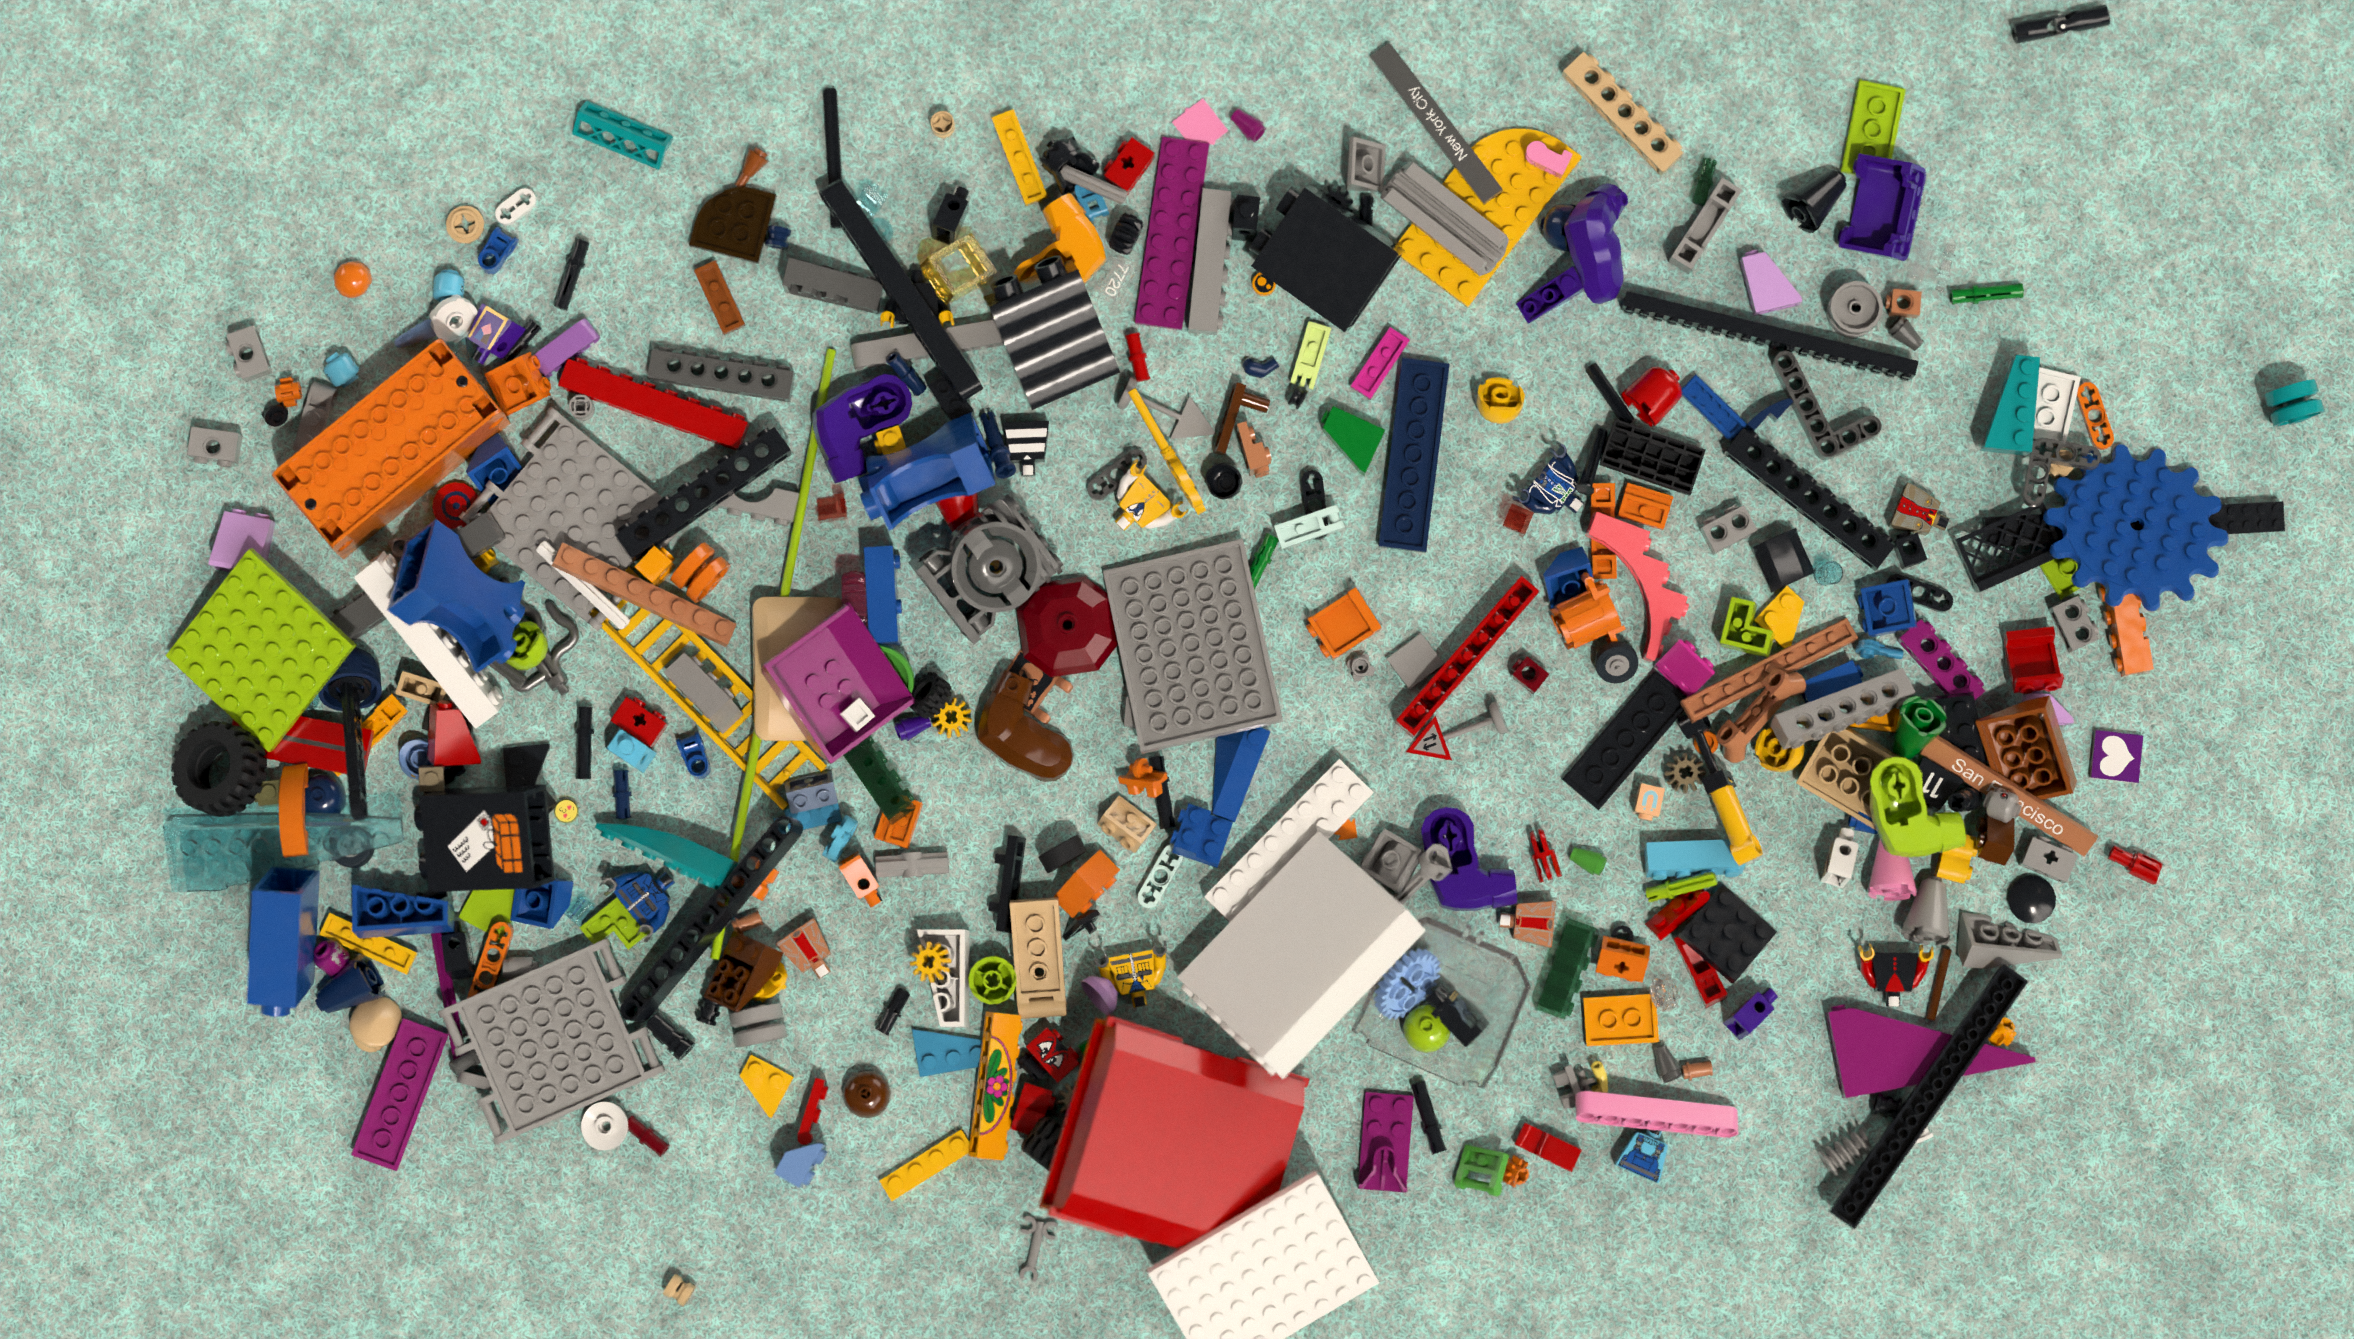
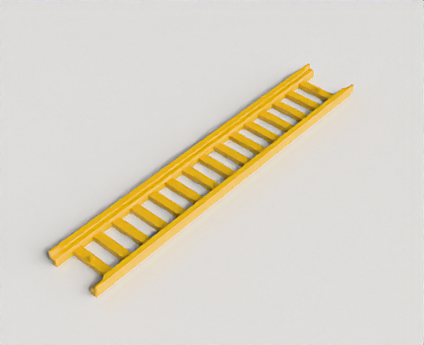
(703, 722)

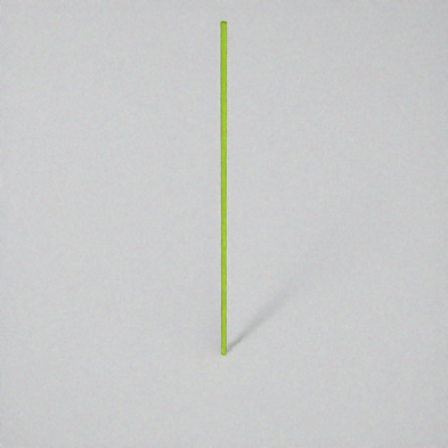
(784, 592)

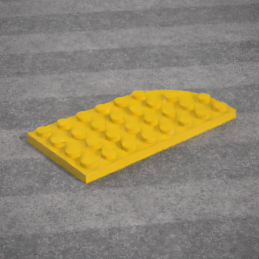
(1512, 211)

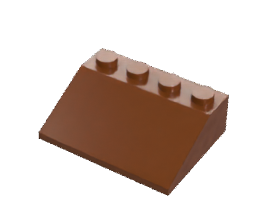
(2029, 748)

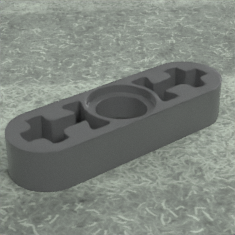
(1117, 465)

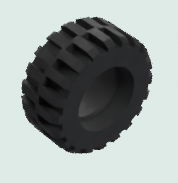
(194, 762)
(1042, 1141)

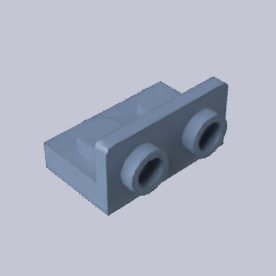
(811, 792)

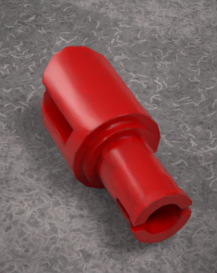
(2137, 864)

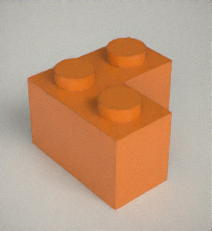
(1087, 884)

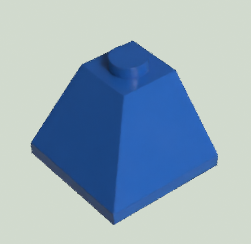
(495, 463)
(1564, 576)
(543, 904)

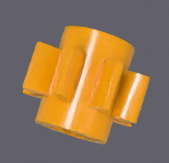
(2003, 1033)

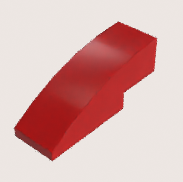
(1702, 975)

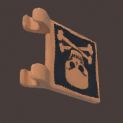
(1041, 686)

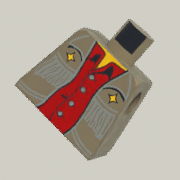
(1917, 512)

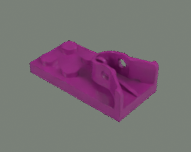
(1385, 1142)

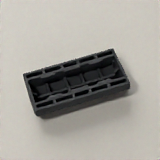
(1652, 457)

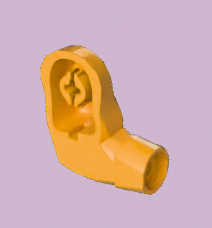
(1074, 240)

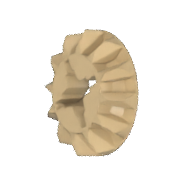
(455, 219)

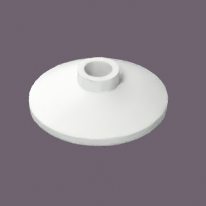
(593, 1126)

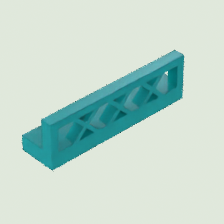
(622, 127)

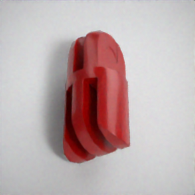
(1543, 855)

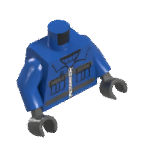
(643, 898)

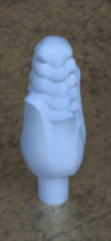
(416, 334)

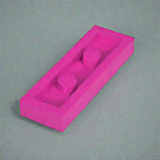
(1380, 363)

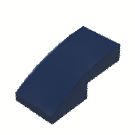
(1773, 411)

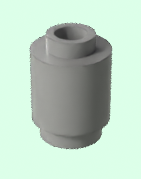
(518, 966)

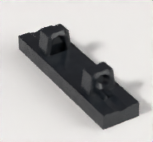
(1010, 882)

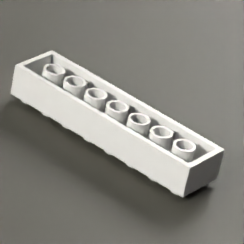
(434, 647)
(1320, 809)

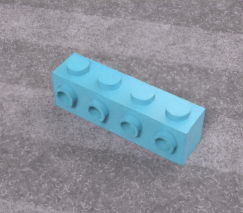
(1690, 859)

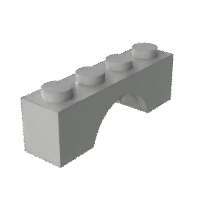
(1705, 225)
(778, 506)

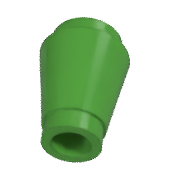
(1588, 860)

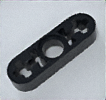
(1318, 487)
(1934, 605)

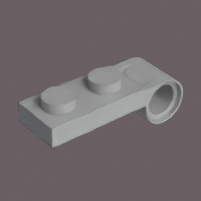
(315, 414)

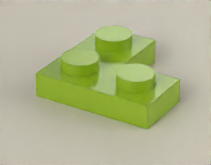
(614, 919)

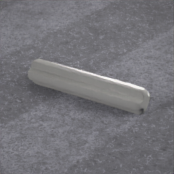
(1093, 184)

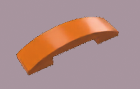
(1602, 559)
(292, 810)

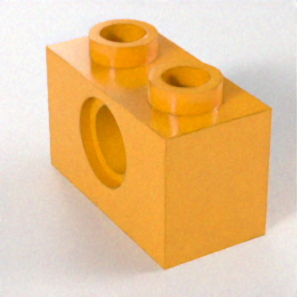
(656, 565)

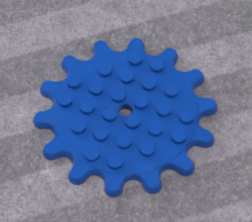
(2130, 560)

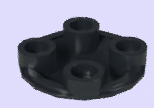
(2031, 899)

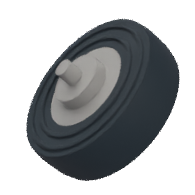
(1616, 662)

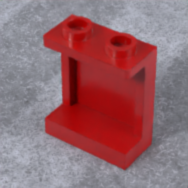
(2033, 660)

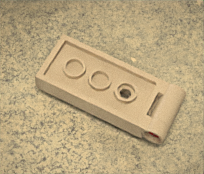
(1038, 945)

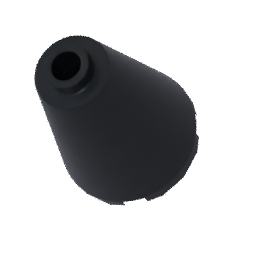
(1814, 200)

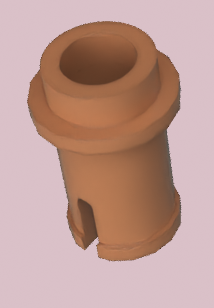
(747, 922)
(1696, 1070)

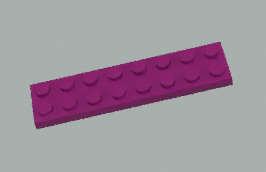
(1172, 233)

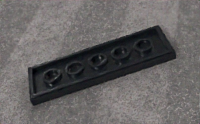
(1626, 741)

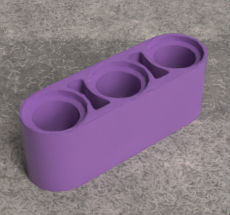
(567, 345)

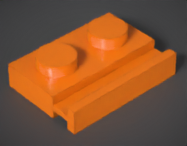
(1645, 506)
(901, 831)

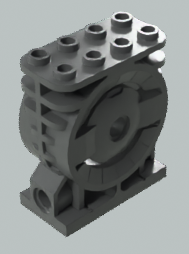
(999, 519)

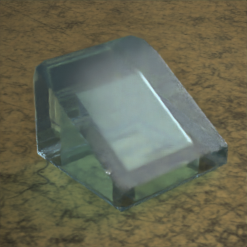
(464, 351)

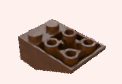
(742, 971)

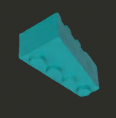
(2014, 414)

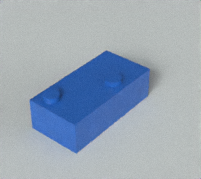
(882, 594)

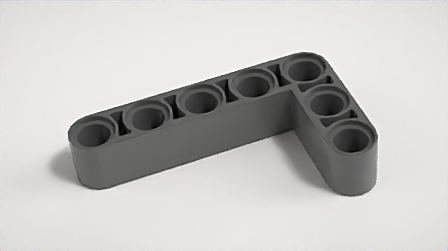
(1816, 414)

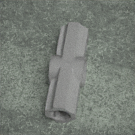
(912, 864)

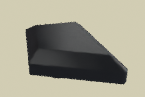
(1083, 921)

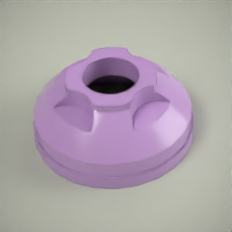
(1101, 993)

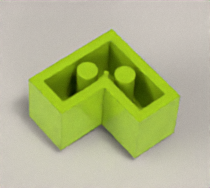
(1739, 632)

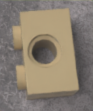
(420, 688)

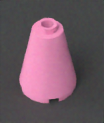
(1891, 877)

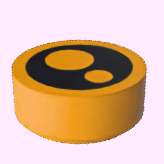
(1263, 285)

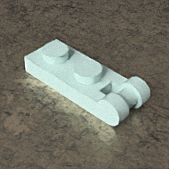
(1308, 527)

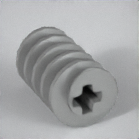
(1845, 1153)

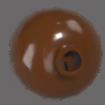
(872, 1105)

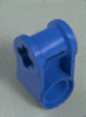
(497, 249)
(693, 751)

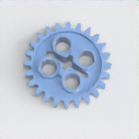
(1420, 971)

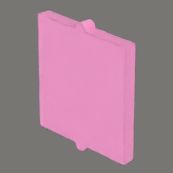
(1200, 124)

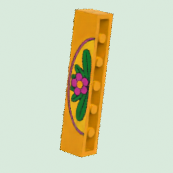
(995, 1085)

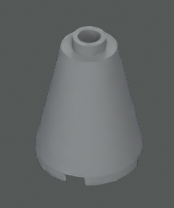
(1928, 914)

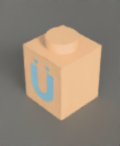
(1648, 801)

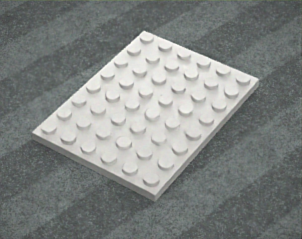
(1266, 1268)

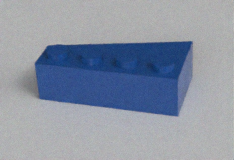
(396, 914)

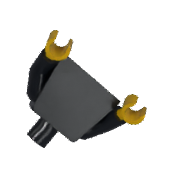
(927, 291)

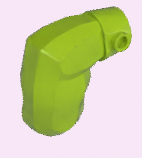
(1902, 815)

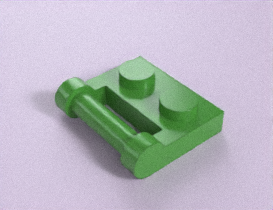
(1482, 1162)

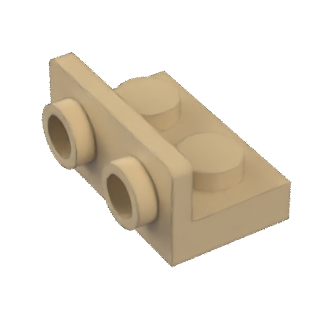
(1126, 824)

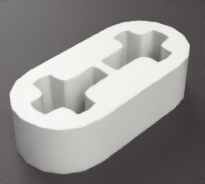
(520, 211)

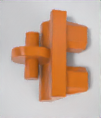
(1143, 776)

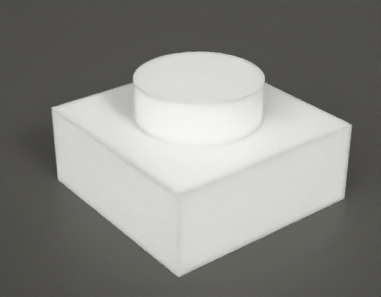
(857, 714)

